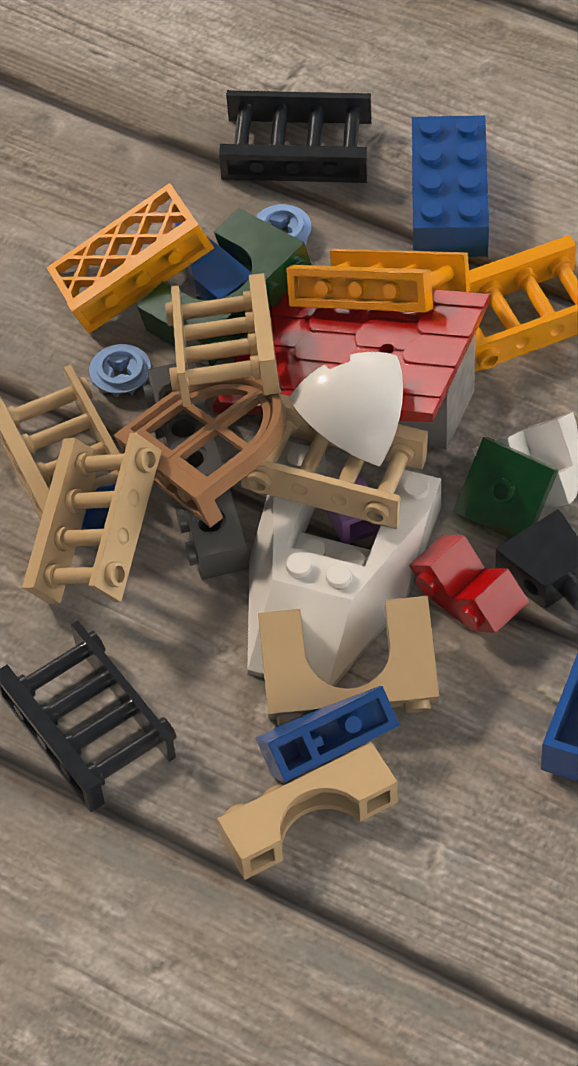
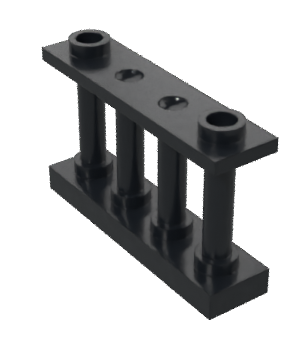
(296, 162)
(65, 749)

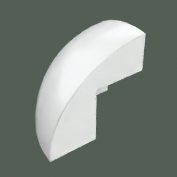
(355, 403)
(556, 445)

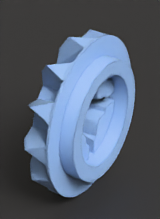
(288, 216)
(117, 358)

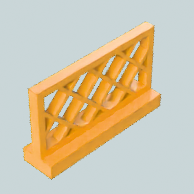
(139, 271)

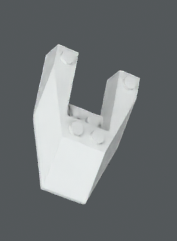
(334, 582)

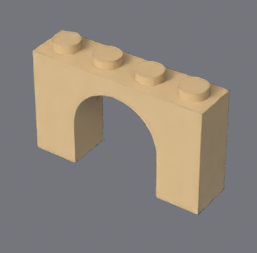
(407, 677)

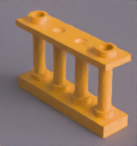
(524, 273)
(378, 280)

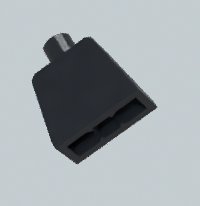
(544, 560)

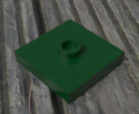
(505, 488)

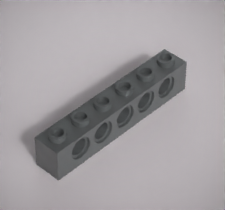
(216, 551)

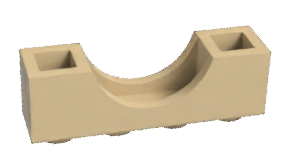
(352, 784)

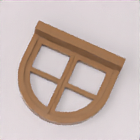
(182, 479)

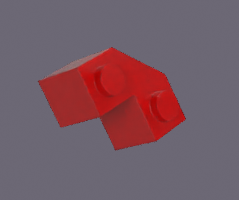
(466, 589)

